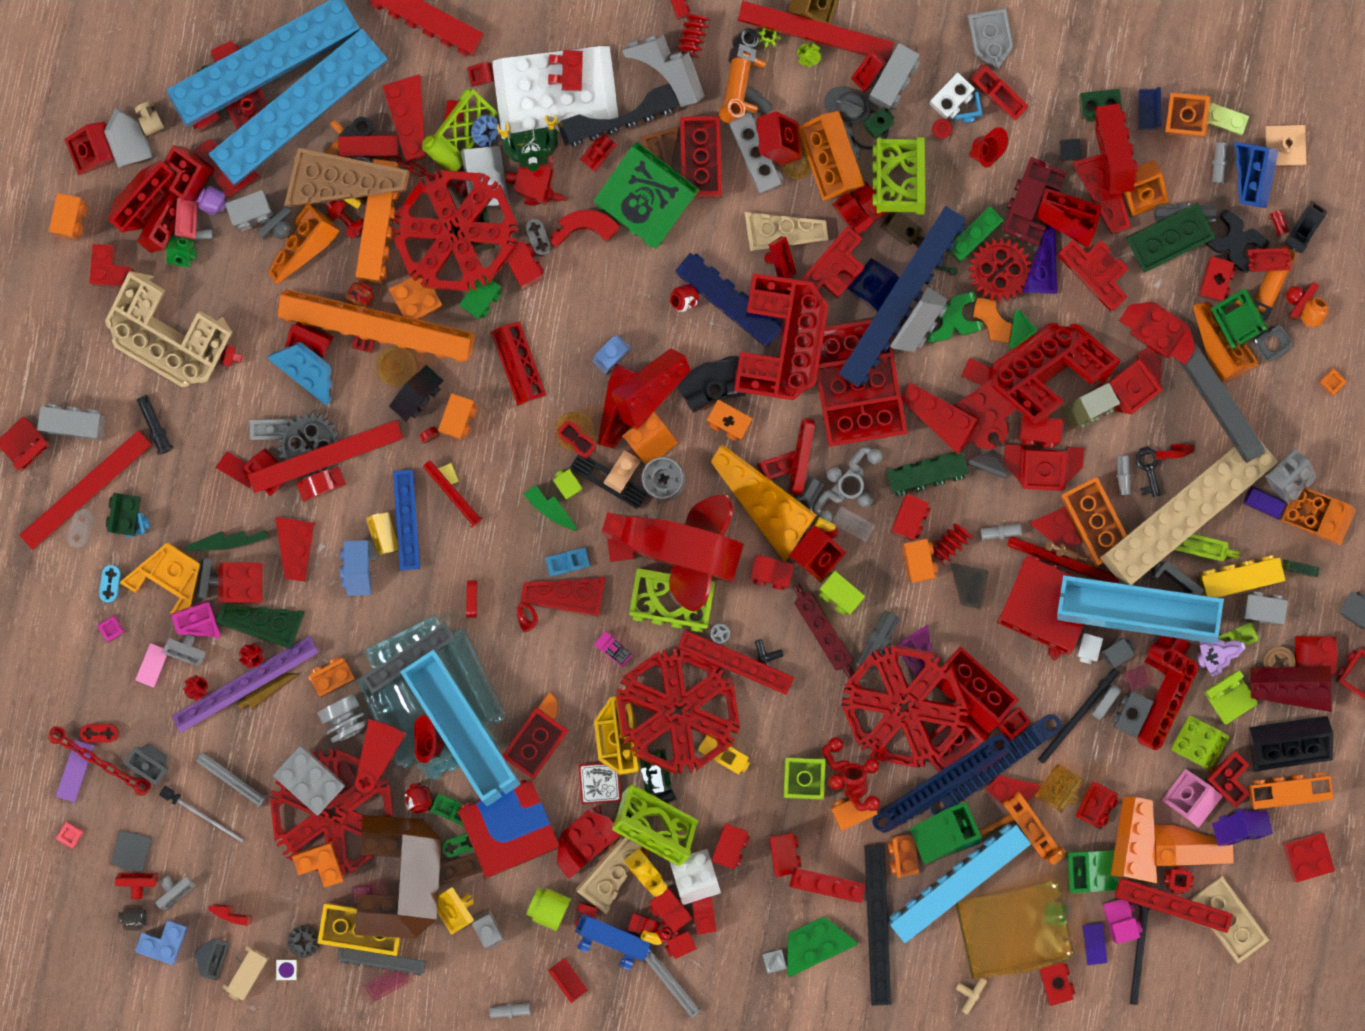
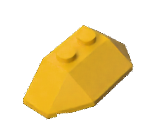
(608, 739)

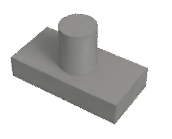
(184, 650)
(174, 891)

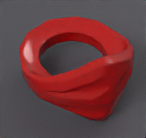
(524, 623)

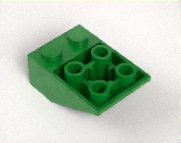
(946, 833)
(1090, 871)

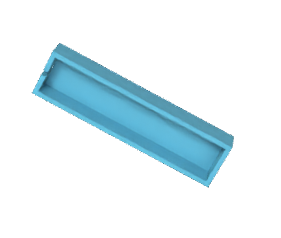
(1140, 609)
(460, 728)
(959, 882)

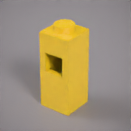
(730, 758)

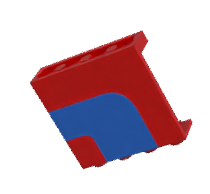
(508, 829)

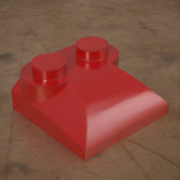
(1316, 651)

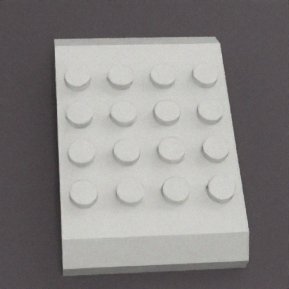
(527, 97)

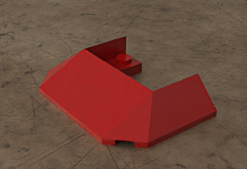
(800, 340)
(1025, 369)

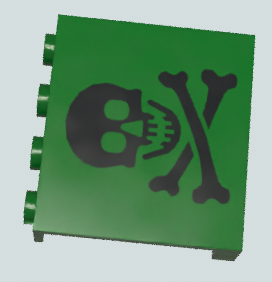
(645, 195)

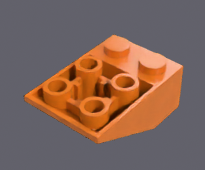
(1320, 516)

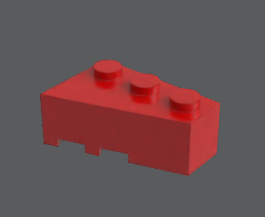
(1069, 215)

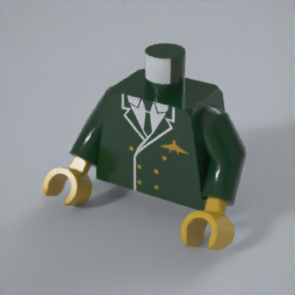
(532, 146)

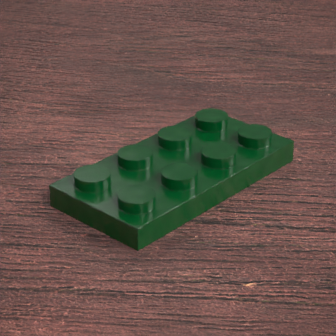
(1170, 237)

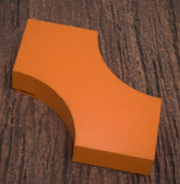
(986, 311)

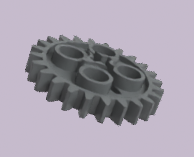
(322, 433)

